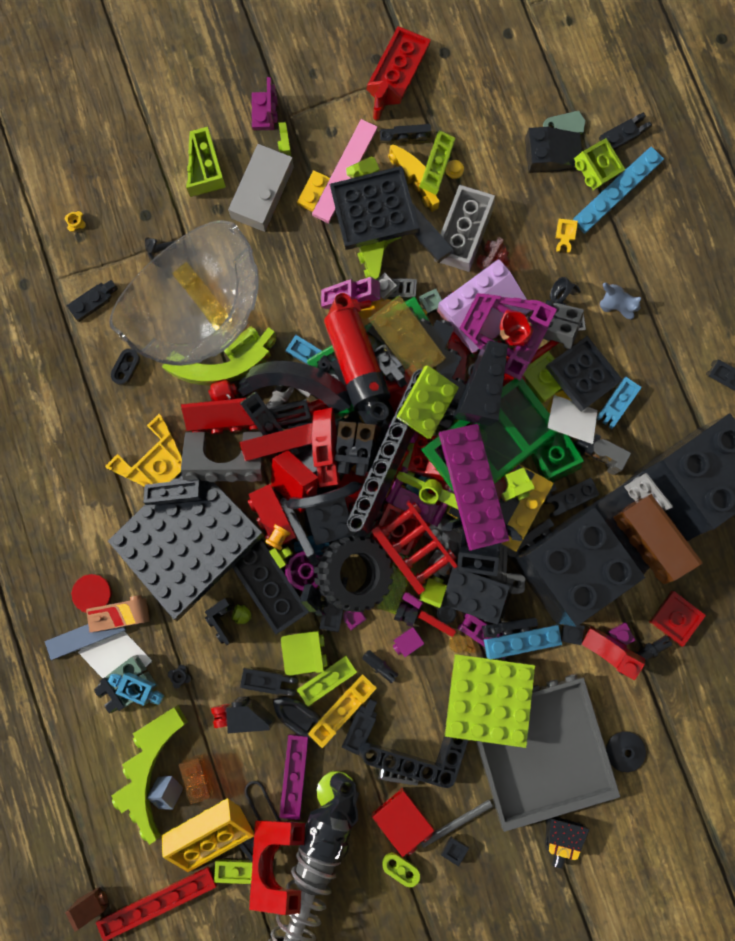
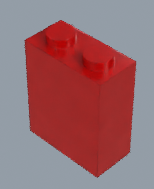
(292, 477)
(403, 822)

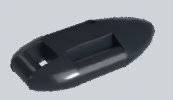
(295, 715)

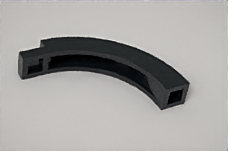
(299, 376)

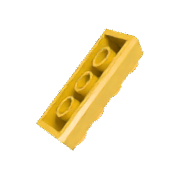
(206, 836)

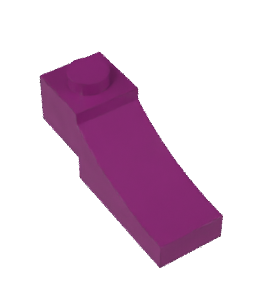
(361, 290)

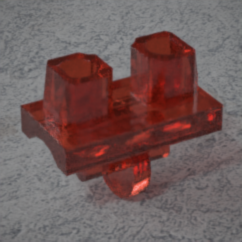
(497, 251)

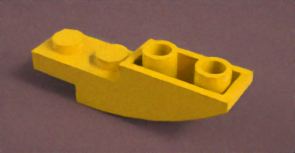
(413, 172)

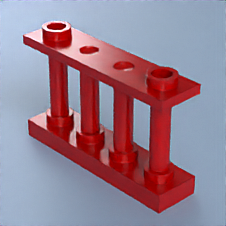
(406, 564)

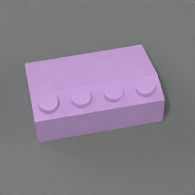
(492, 281)

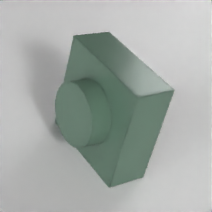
(430, 301)

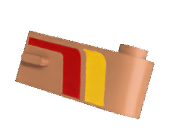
(118, 614)

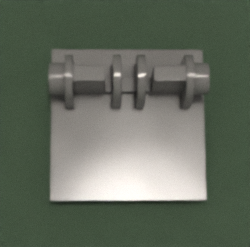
(643, 486)

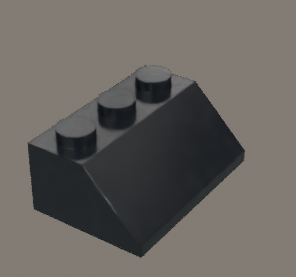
(248, 716)

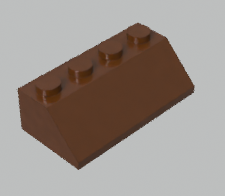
(657, 539)

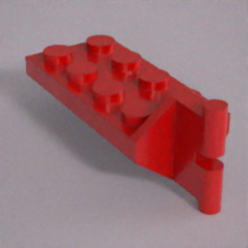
(396, 69)

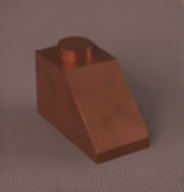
(87, 908)

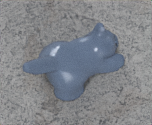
(619, 300)

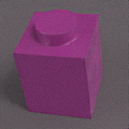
(407, 642)

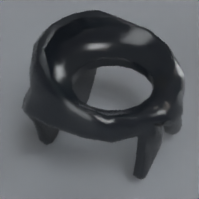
(563, 284)

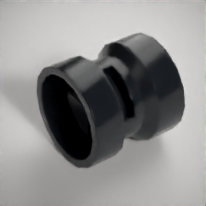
(406, 614)

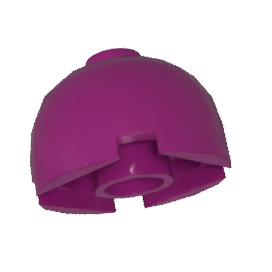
(300, 571)

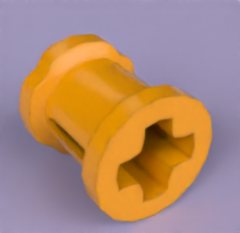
(277, 537)

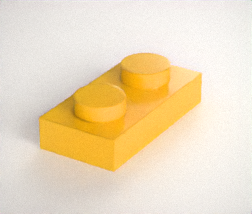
(313, 191)

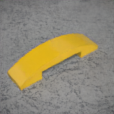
(341, 711)

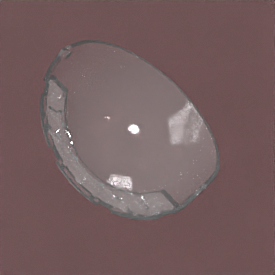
(161, 317)

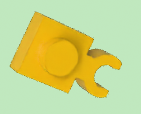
(565, 231)

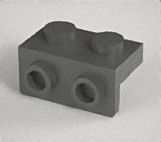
(449, 539)

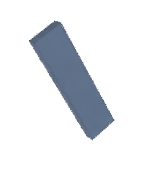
(77, 640)

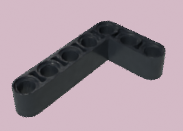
(418, 764)

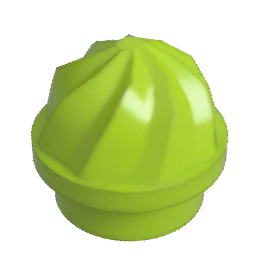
(241, 614)

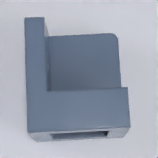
(165, 792)

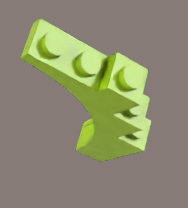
(139, 770)

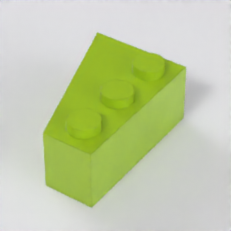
(203, 164)

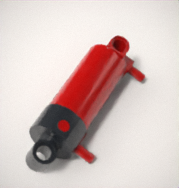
(357, 359)

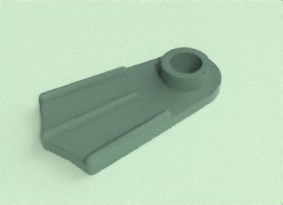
(570, 121)

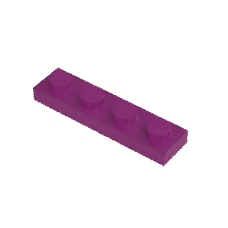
(293, 777)

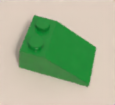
(557, 458)

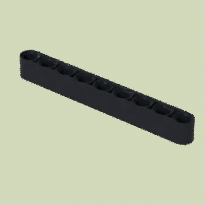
(385, 479)

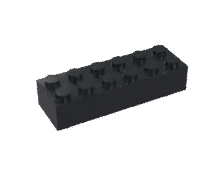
(269, 587)

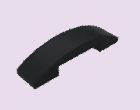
(263, 417)

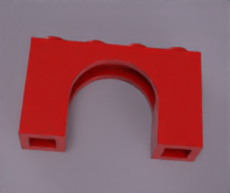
(265, 892)

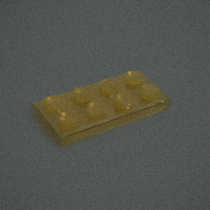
(406, 336)

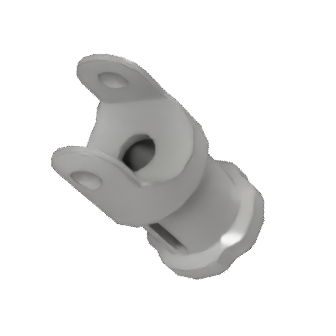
(279, 397)

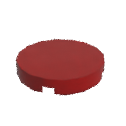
(91, 592)

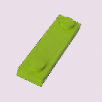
(437, 162)

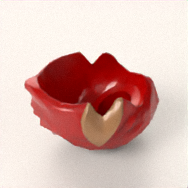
(515, 328)

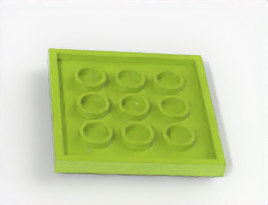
(490, 701)

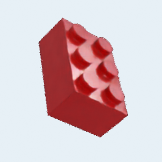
(271, 512)

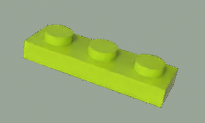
(326, 680)

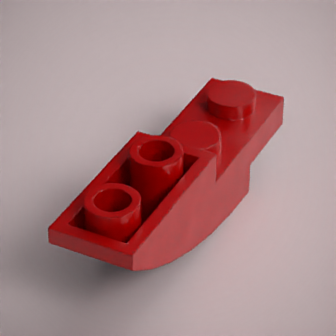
(324, 447)

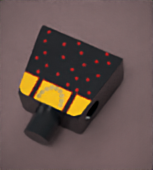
(564, 839)

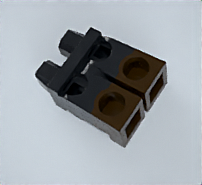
(356, 447)

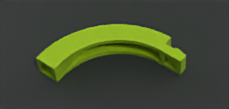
(230, 371)

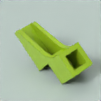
(372, 257)

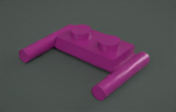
(430, 512)

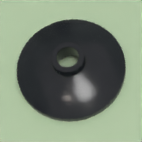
(616, 751)

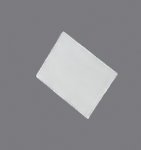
(570, 421)
(111, 653)

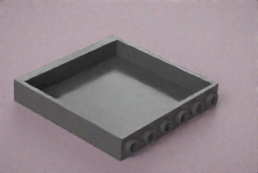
(561, 765)

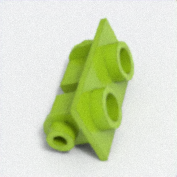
(242, 344)

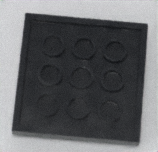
(374, 208)

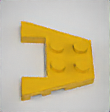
(158, 465)

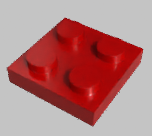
(677, 618)

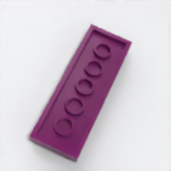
(473, 486)

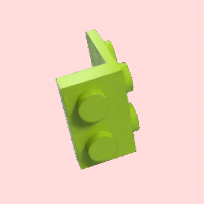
(303, 653)

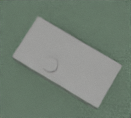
(261, 187)
(466, 225)

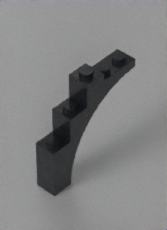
(441, 334)

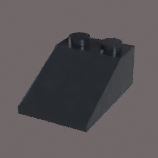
(551, 149)

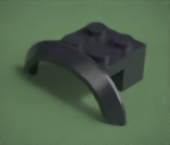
(327, 513)
(480, 560)

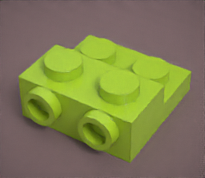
(598, 164)

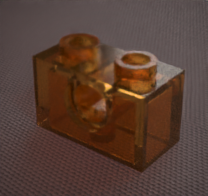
(196, 779)

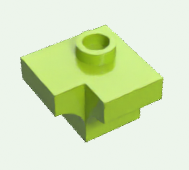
(517, 485)

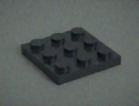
(583, 373)

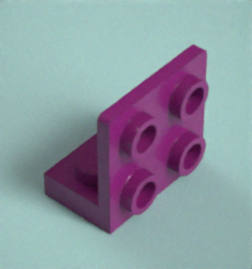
(264, 108)

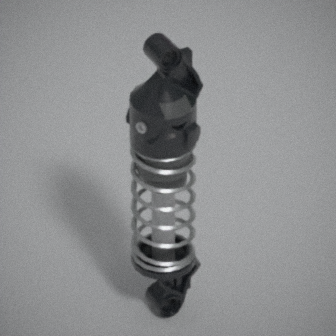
(323, 849)

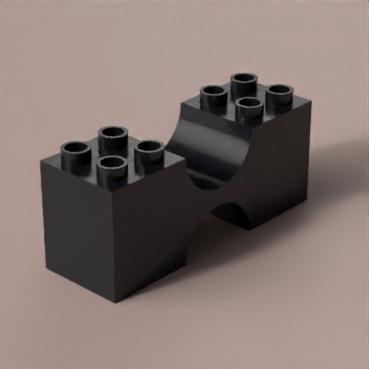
(591, 559)

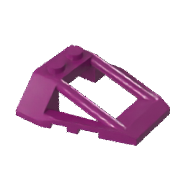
(522, 356)

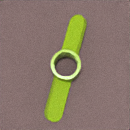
(441, 494)

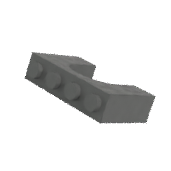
(196, 465)

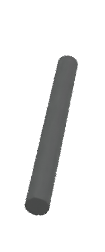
(458, 822)

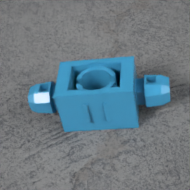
(125, 691)

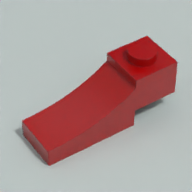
(614, 652)

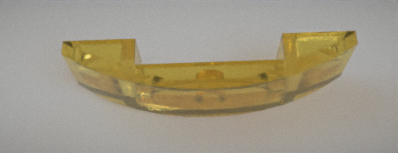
(201, 295)

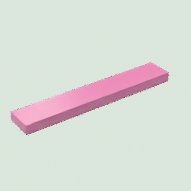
(353, 154)

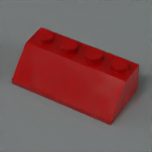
(217, 417)

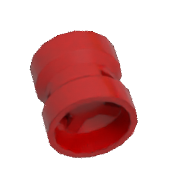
(219, 715)

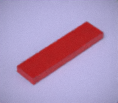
(277, 442)

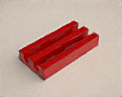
(436, 623)

